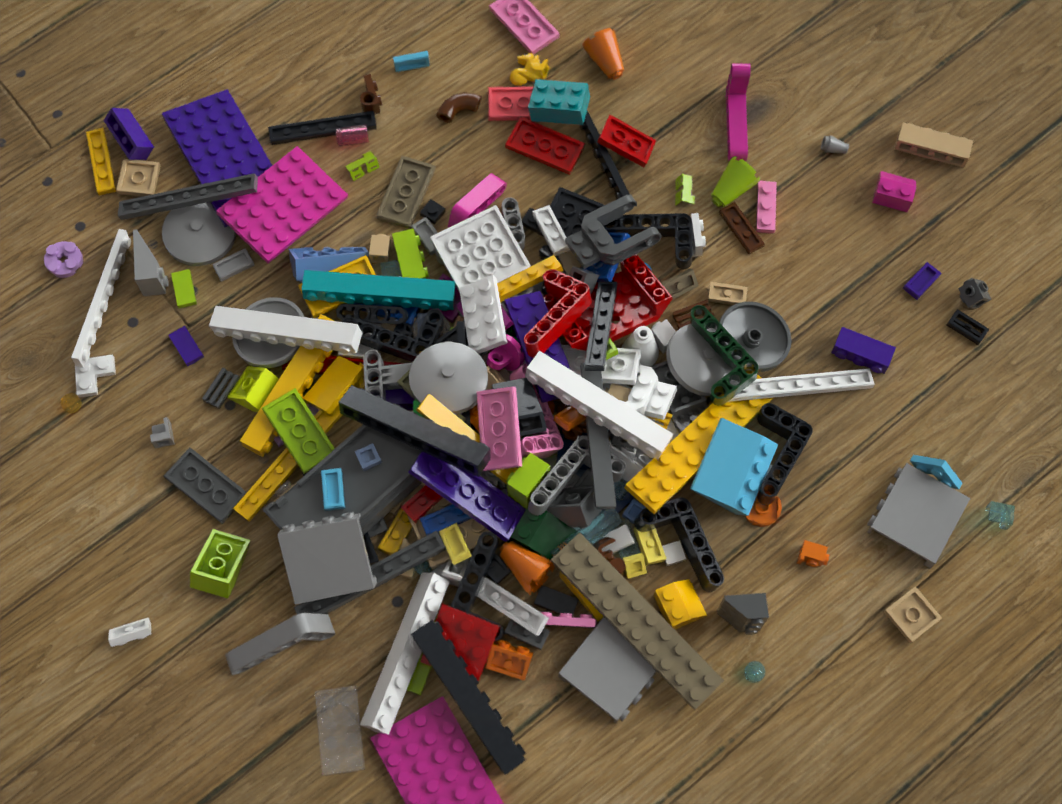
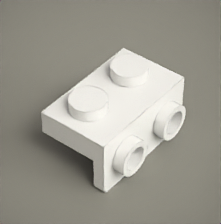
(698, 240)

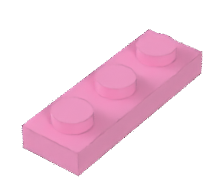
(766, 207)
(567, 620)

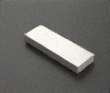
(551, 230)

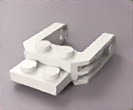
(649, 395)

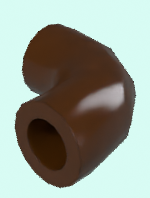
(458, 103)

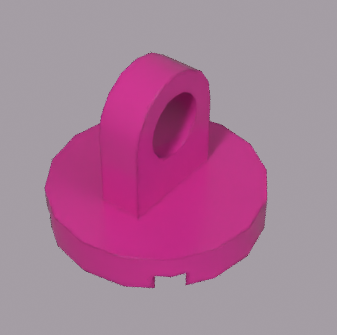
(508, 355)

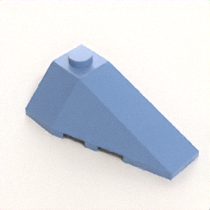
(322, 260)

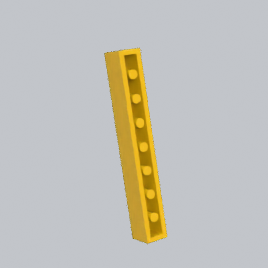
(297, 375)

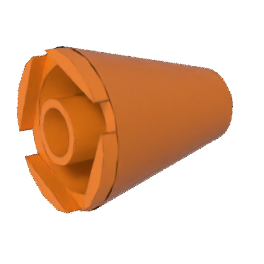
(605, 52)
(526, 565)

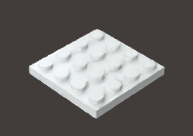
(480, 249)

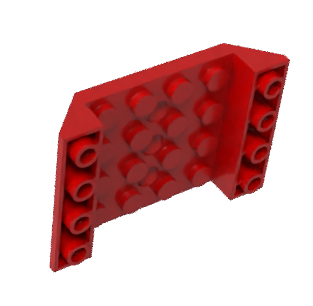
(638, 303)

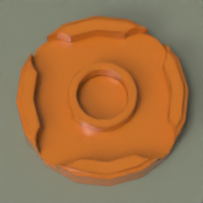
(764, 515)

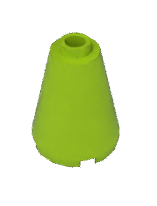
(734, 182)

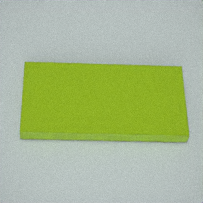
(298, 430)

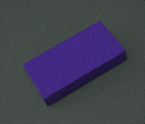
(922, 281)
(186, 346)

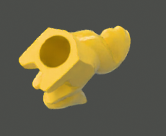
(532, 70)

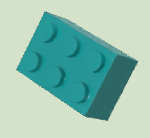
(559, 102)

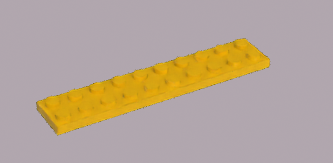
(684, 454)

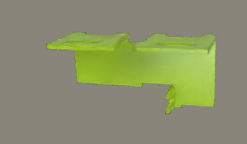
(356, 164)
(686, 191)

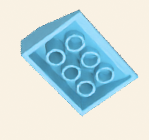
(734, 467)

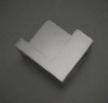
(162, 434)

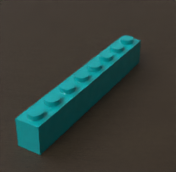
(378, 290)

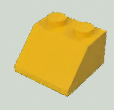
(679, 603)

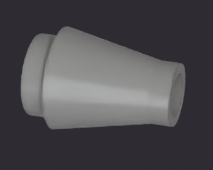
(833, 145)

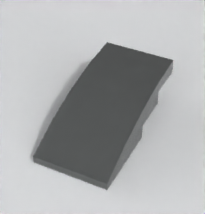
(685, 405)

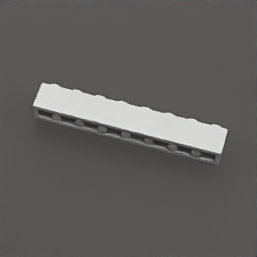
(286, 329)
(598, 405)
(403, 654)

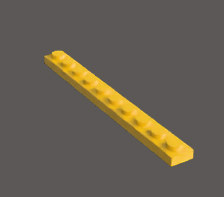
(282, 468)

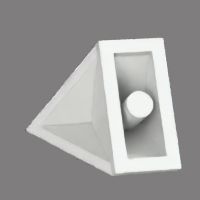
(452, 572)

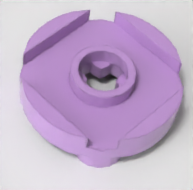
(59, 250)

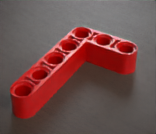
(573, 301)

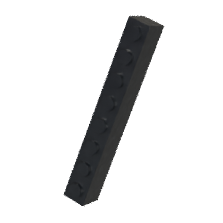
(415, 430)
(468, 697)

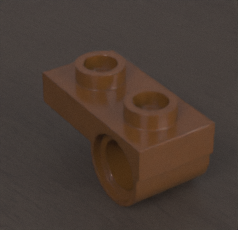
(370, 96)

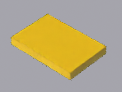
(333, 384)

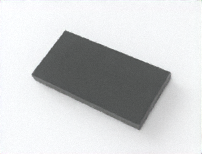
(205, 485)

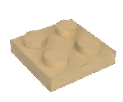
(138, 177)
(912, 614)

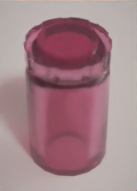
(352, 135)

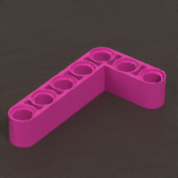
(736, 110)

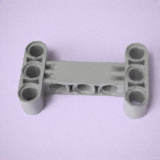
(387, 375)

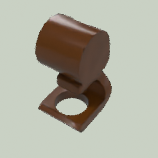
(616, 562)

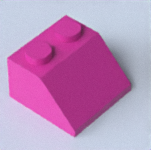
(894, 191)

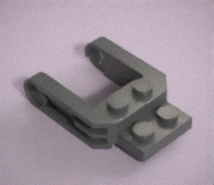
(595, 243)

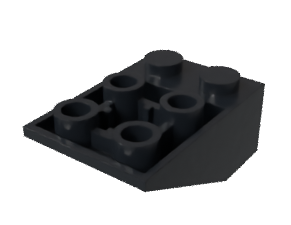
(529, 409)

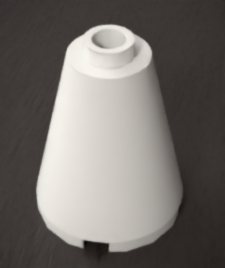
(644, 340)

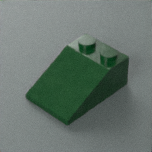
(541, 533)

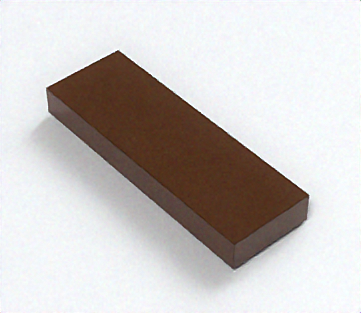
(741, 228)

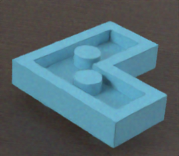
(938, 468)

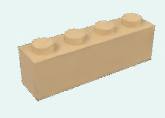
(933, 144)

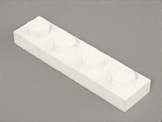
(512, 606)

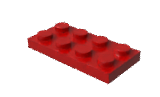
(545, 145)

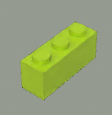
(408, 254)

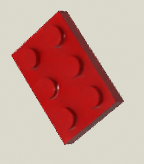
(626, 141)

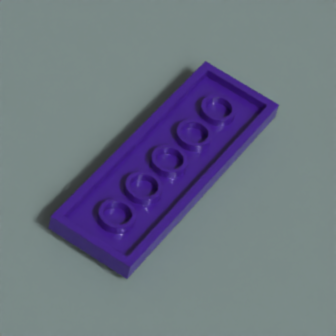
(525, 313)
(469, 494)

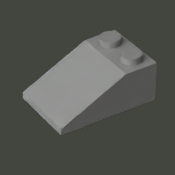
(147, 271)

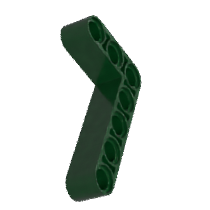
(726, 352)

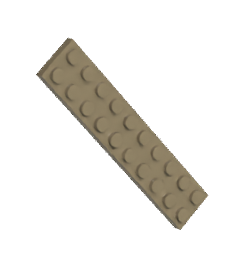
(637, 621)

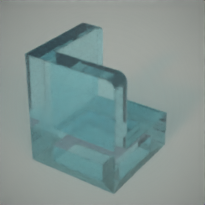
(1001, 514)

